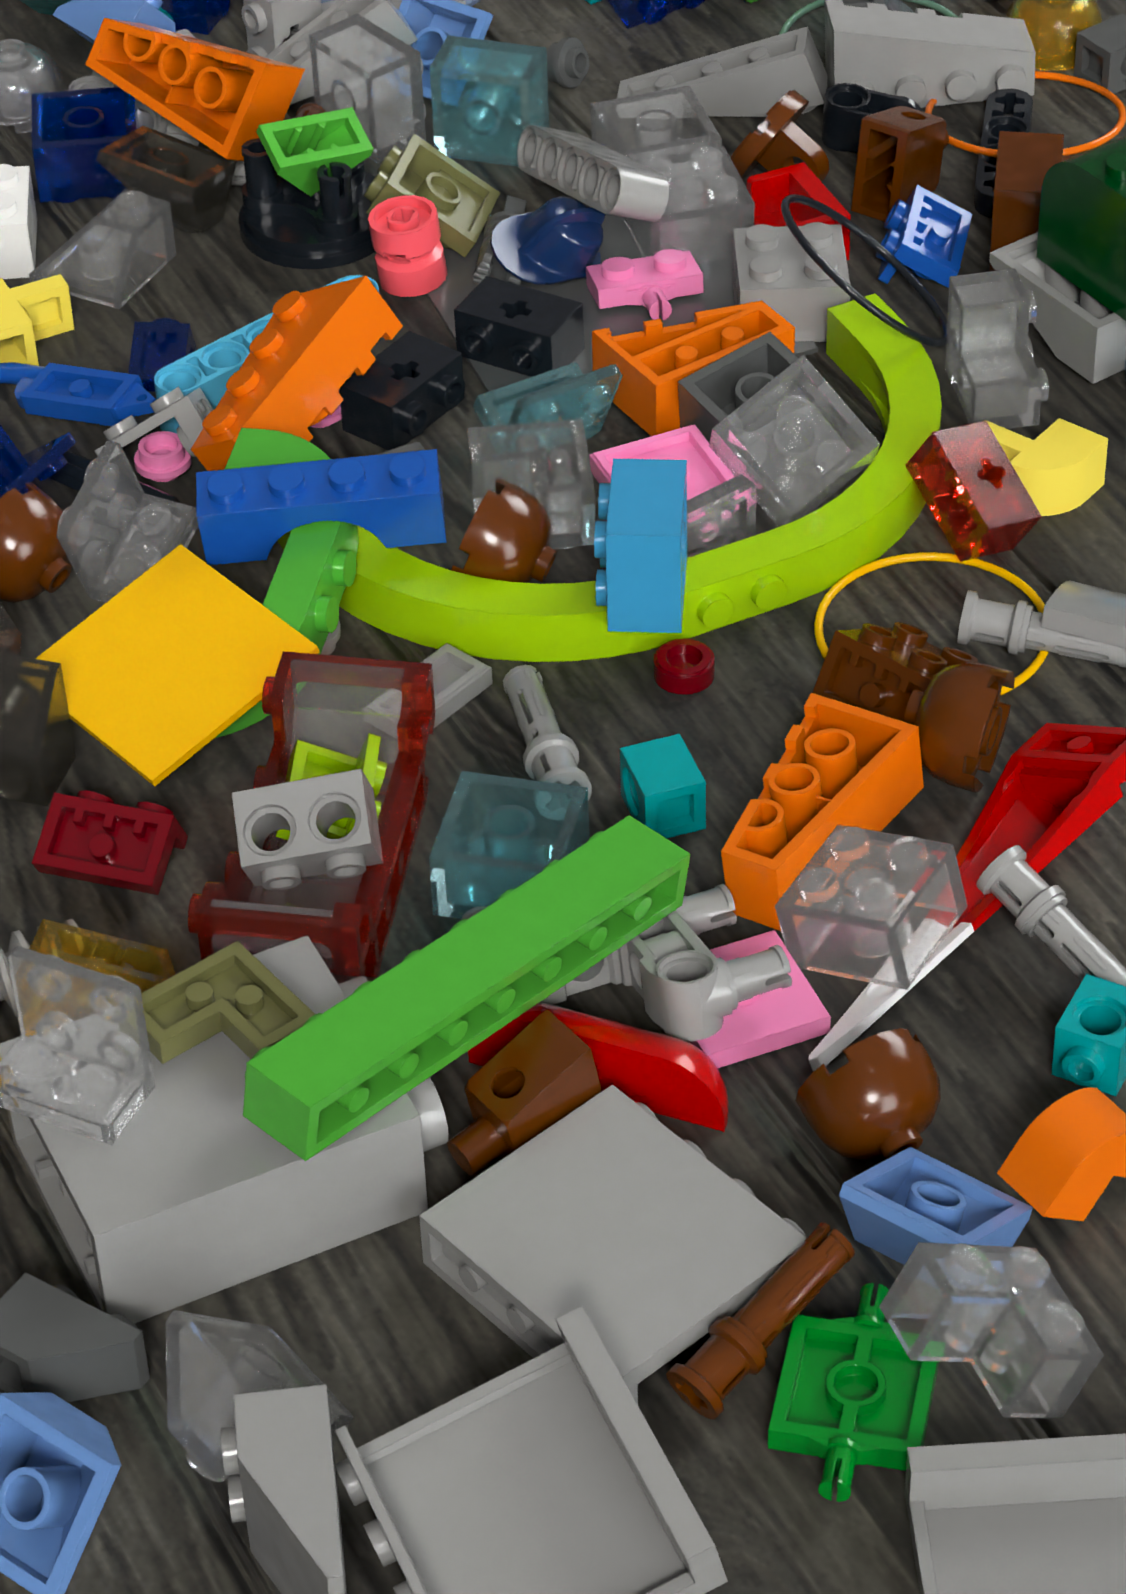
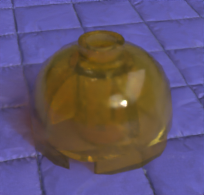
(1055, 27)

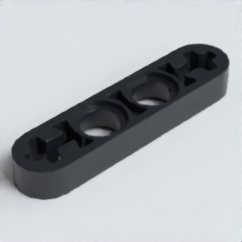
(997, 105)

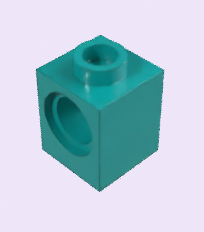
(663, 786)
(1093, 1037)

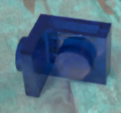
(196, 15)
(158, 345)

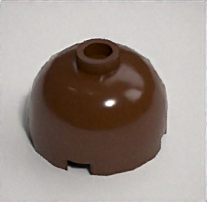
(508, 537)
(29, 545)
(961, 721)
(876, 1099)

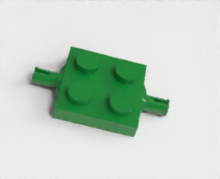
(851, 1394)

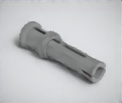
(1021, 629)
(548, 752)
(1044, 913)

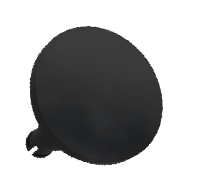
(302, 230)

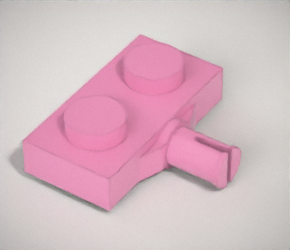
(645, 281)

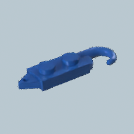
(77, 392)

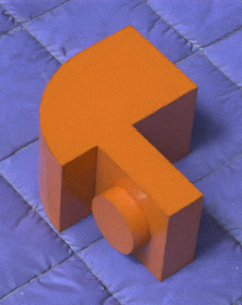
(1069, 1155)

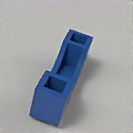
(387, 494)

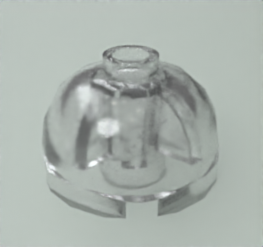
(23, 73)

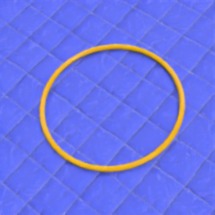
(930, 556)

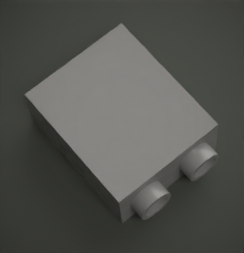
(205, 1195)

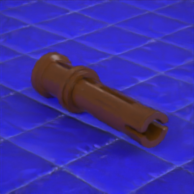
(741, 1342)

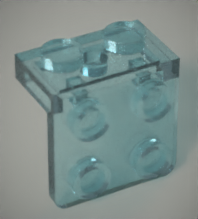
(553, 397)

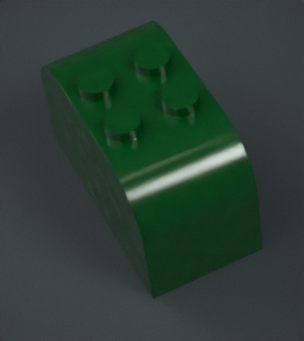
(1086, 222)

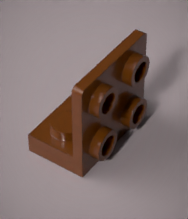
(882, 667)

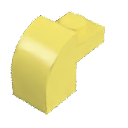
(32, 314)
(1057, 467)

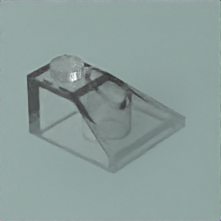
(115, 250)
(211, 1362)

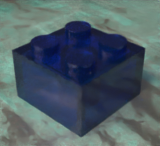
(68, 136)

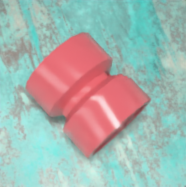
(407, 246)

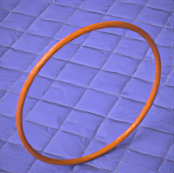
(1066, 151)

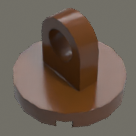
(780, 140)

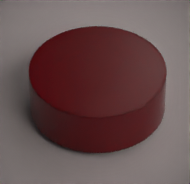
(684, 666)

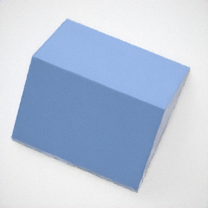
(928, 1202)

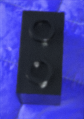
(518, 328)
(402, 391)

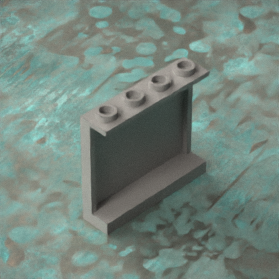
(610, 1220)
(533, 1487)
(1019, 1516)

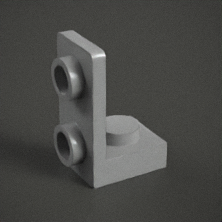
(187, 410)

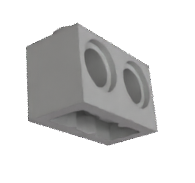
(308, 811)

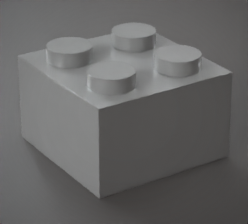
(779, 272)

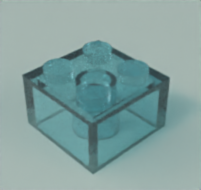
(487, 97)
(501, 836)

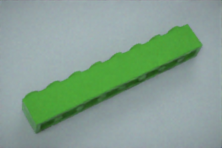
(462, 987)

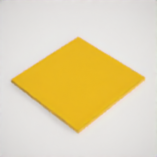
(170, 663)

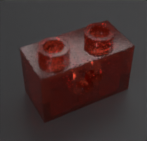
(973, 490)

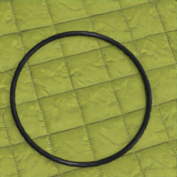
(795, 198)

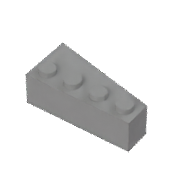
(927, 53)

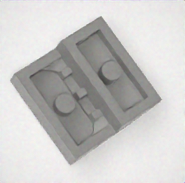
(1087, 613)

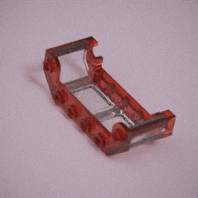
(333, 706)

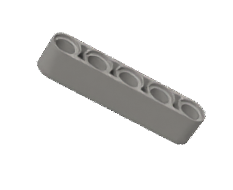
(593, 173)

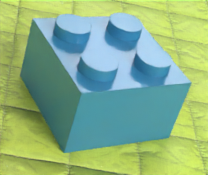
(643, 545)

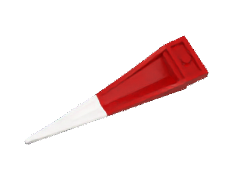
(1041, 803)

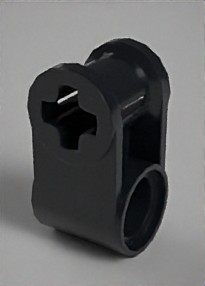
(846, 106)

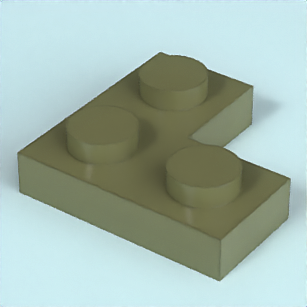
(223, 994)

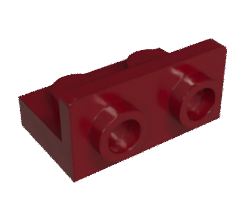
(108, 842)

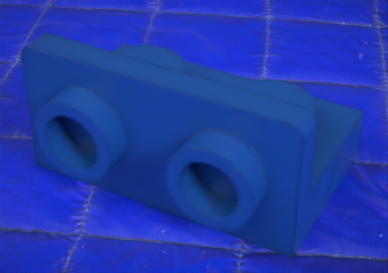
(925, 236)

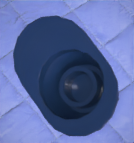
(550, 242)

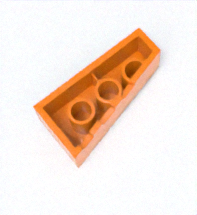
(194, 83)
(298, 365)
(835, 771)

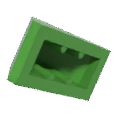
(308, 142)

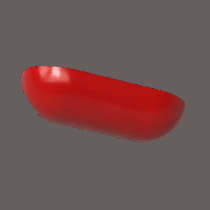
(643, 1064)

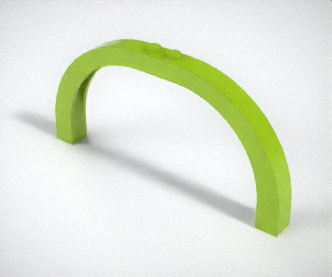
(721, 585)

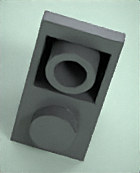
(66, 1344)

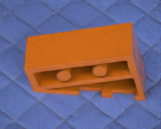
(662, 356)

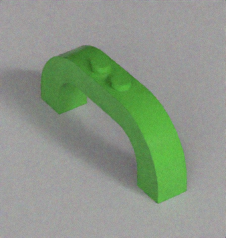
(316, 558)

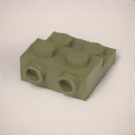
(458, 195)

